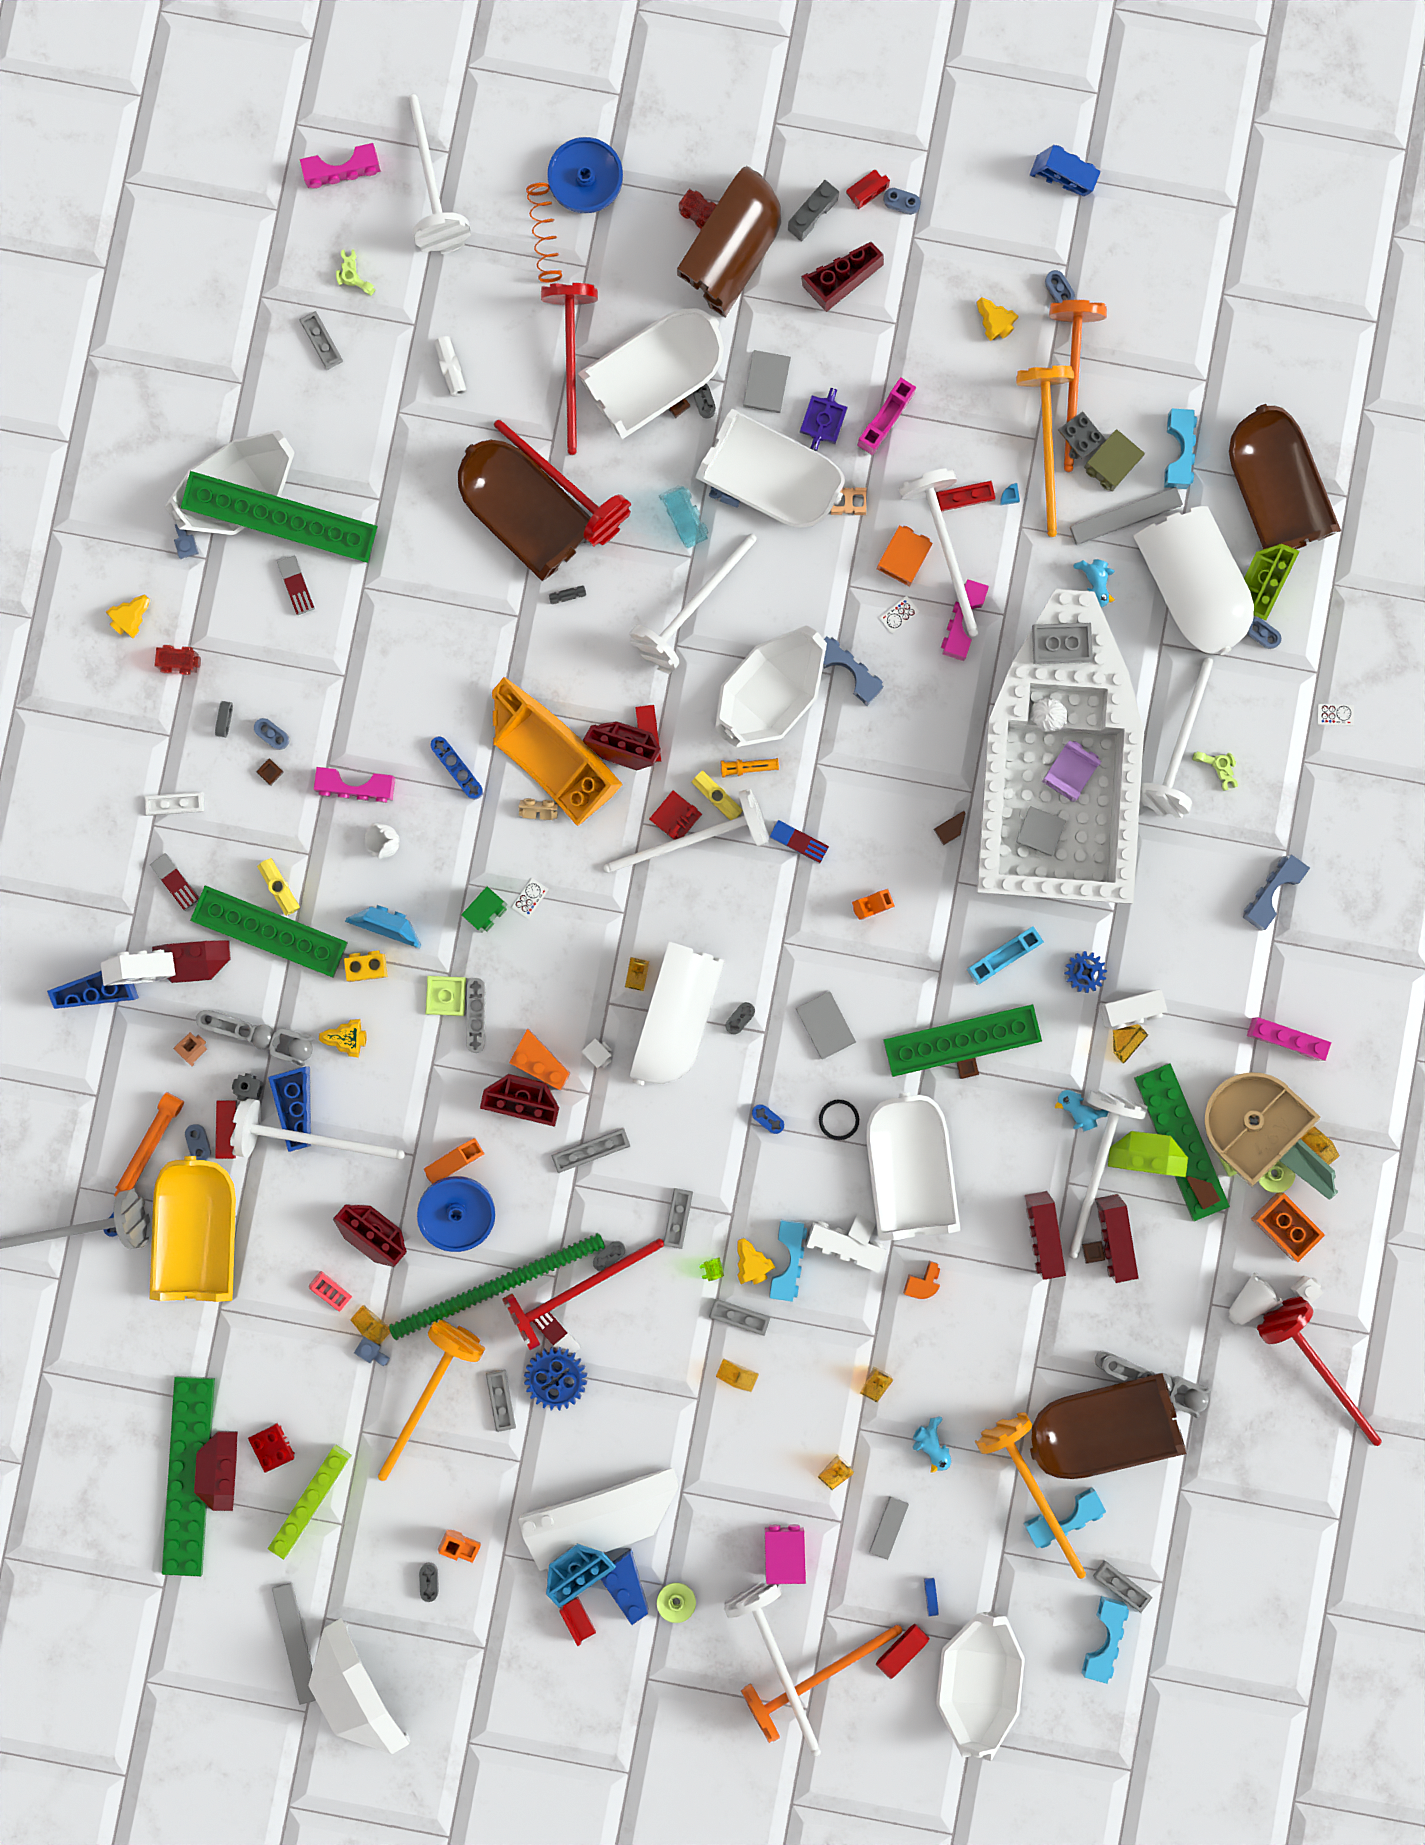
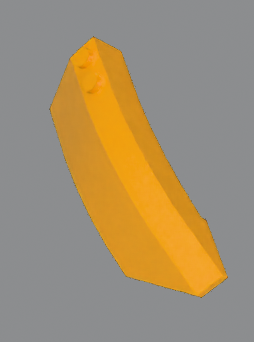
(550, 753)

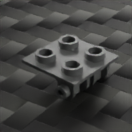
(1081, 436)

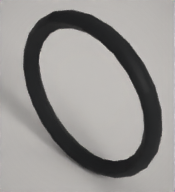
(856, 1121)

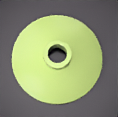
(1279, 1183)
(676, 1612)

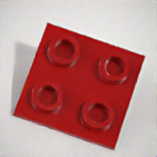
(675, 816)
(271, 1447)

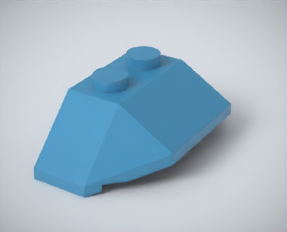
(386, 924)
(575, 1573)

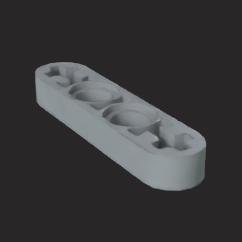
(479, 1015)

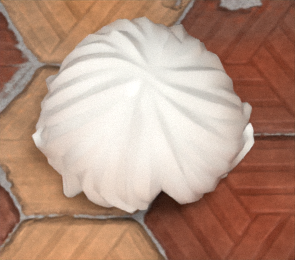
(1048, 714)
(381, 840)

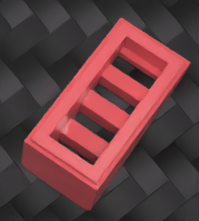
(325, 1296)

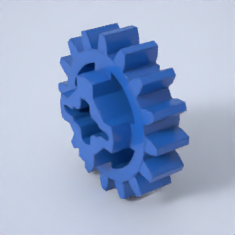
(1082, 964)

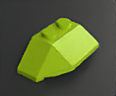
(1267, 576)
(1148, 1154)

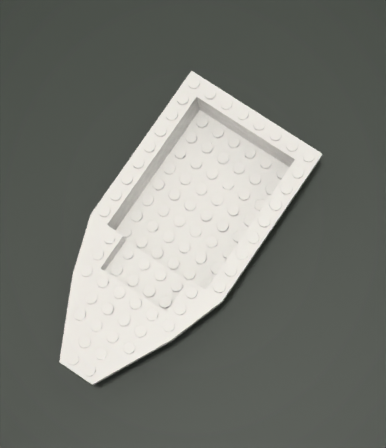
(1101, 827)

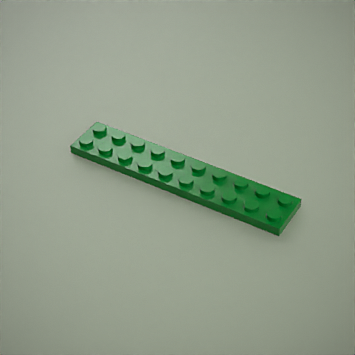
(279, 516)
(184, 1509)

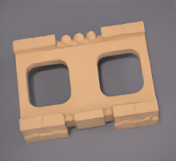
(848, 508)

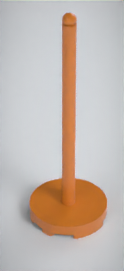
(1076, 312)
(761, 1712)

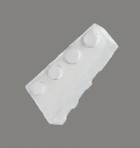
(844, 1246)

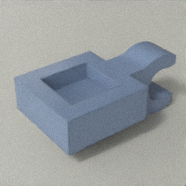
(725, 498)
(185, 544)
(369, 1350)

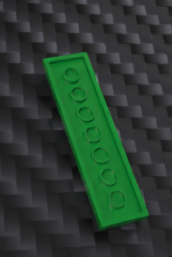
(269, 931)
(962, 1040)
(1173, 1118)

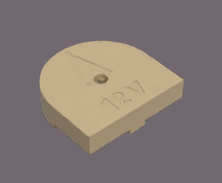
(1255, 1148)

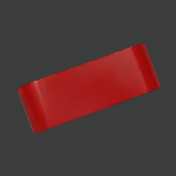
(902, 1651)

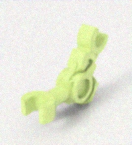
(350, 276)
(1222, 765)

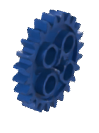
(566, 1391)

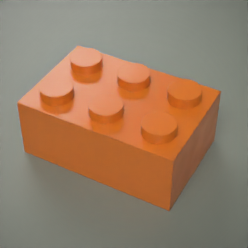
(1288, 1226)

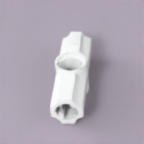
(450, 366)

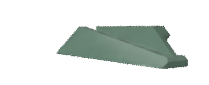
(1311, 1168)

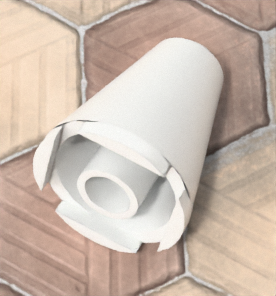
(1253, 1300)

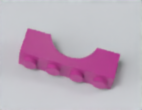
(363, 162)
(887, 416)
(958, 642)
(378, 787)
(1289, 1038)

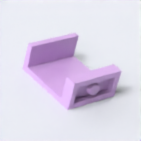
(1071, 770)

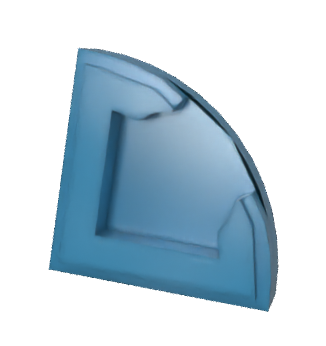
(1010, 495)

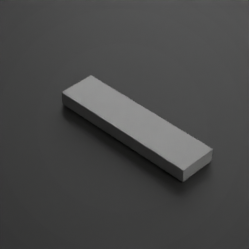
(591, 1150)

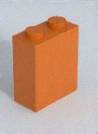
(904, 555)

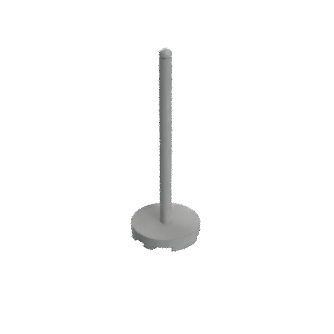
(128, 1219)

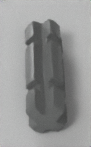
(567, 594)

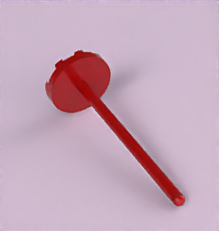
(569, 296)
(605, 519)
(523, 1320)
(1288, 1323)

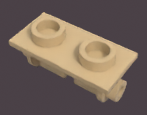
(531, 807)

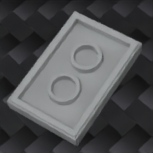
(767, 381)
(1062, 643)
(825, 1025)

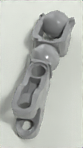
(261, 1036)
(1194, 1399)

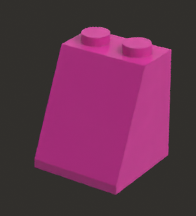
(785, 1555)

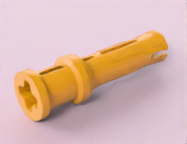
(773, 764)

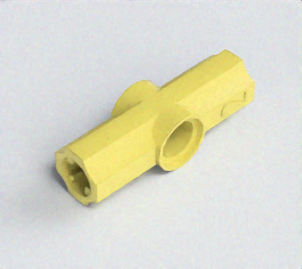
(708, 787)
(272, 876)

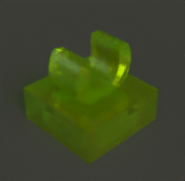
(713, 1269)

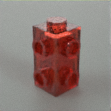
(696, 207)
(182, 660)

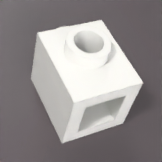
(598, 1053)
(1308, 1289)

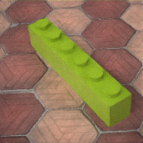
(309, 1502)

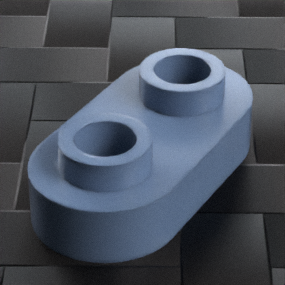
(901, 202)
(1060, 289)
(1263, 632)
(271, 734)
(199, 1142)

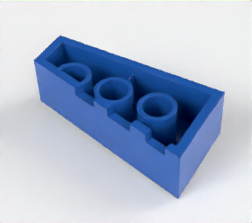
(90, 991)
(292, 1102)

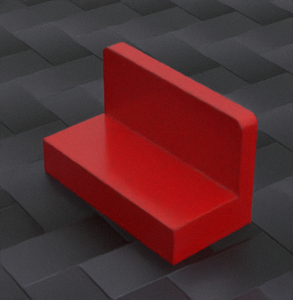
(868, 188)
(577, 1620)

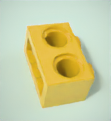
(365, 971)

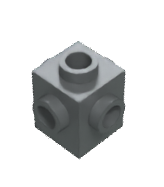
(253, 1090)

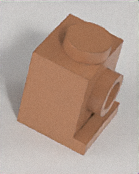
(190, 1048)

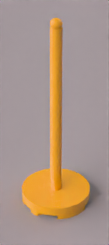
(1045, 377)
(456, 1343)
(1004, 1436)

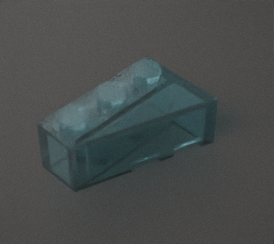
(684, 515)

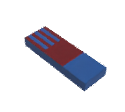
(799, 841)

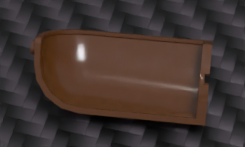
(733, 240)
(1280, 480)
(521, 505)
(1107, 1429)

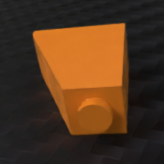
(454, 1161)

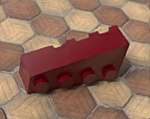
(836, 280)
(1045, 1235)
(1117, 1238)

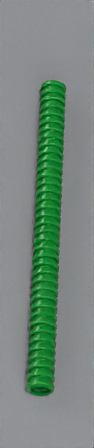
(496, 1286)

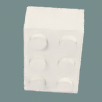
(137, 967)
(1133, 1009)

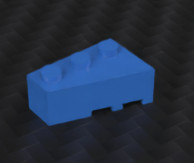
(1066, 169)
(626, 1587)

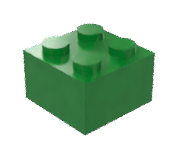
(485, 910)

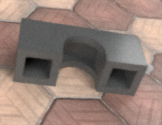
(820, 201)

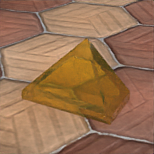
(1127, 1040)

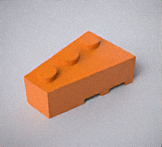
(539, 1062)

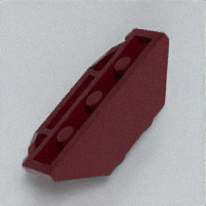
(623, 744)
(197, 959)
(521, 1099)
(371, 1234)
(217, 1471)

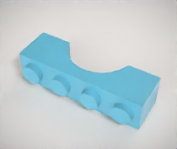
(1181, 425)
(1005, 955)
(783, 1285)
(1086, 1508)
(1099, 1663)

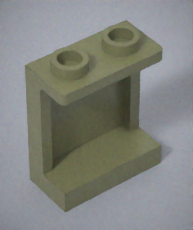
(1113, 460)

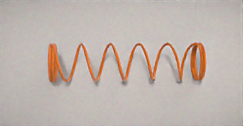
(537, 185)

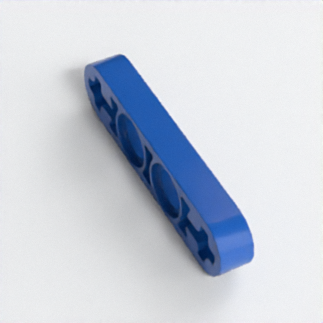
(458, 766)

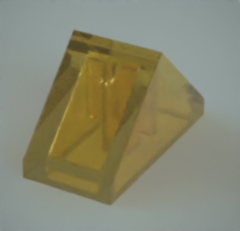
(637, 974)
(1321, 1145)
(370, 1325)
(737, 1375)
(876, 1384)
(836, 1472)

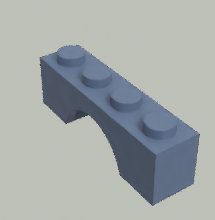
(866, 685)
(1261, 911)

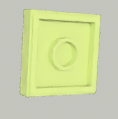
(445, 995)

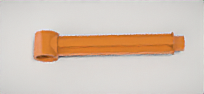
(168, 1108)

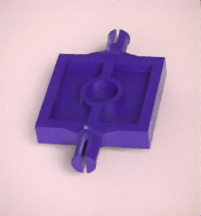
(823, 419)

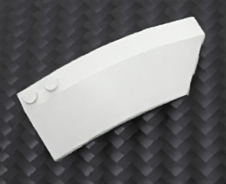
(600, 1518)

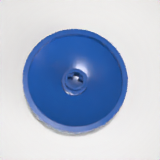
(585, 175)
(456, 1214)

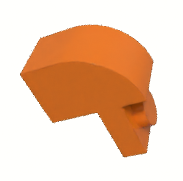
(873, 904)
(923, 1288)
(456, 1545)

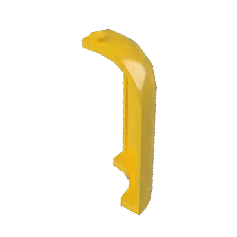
(192, 1232)

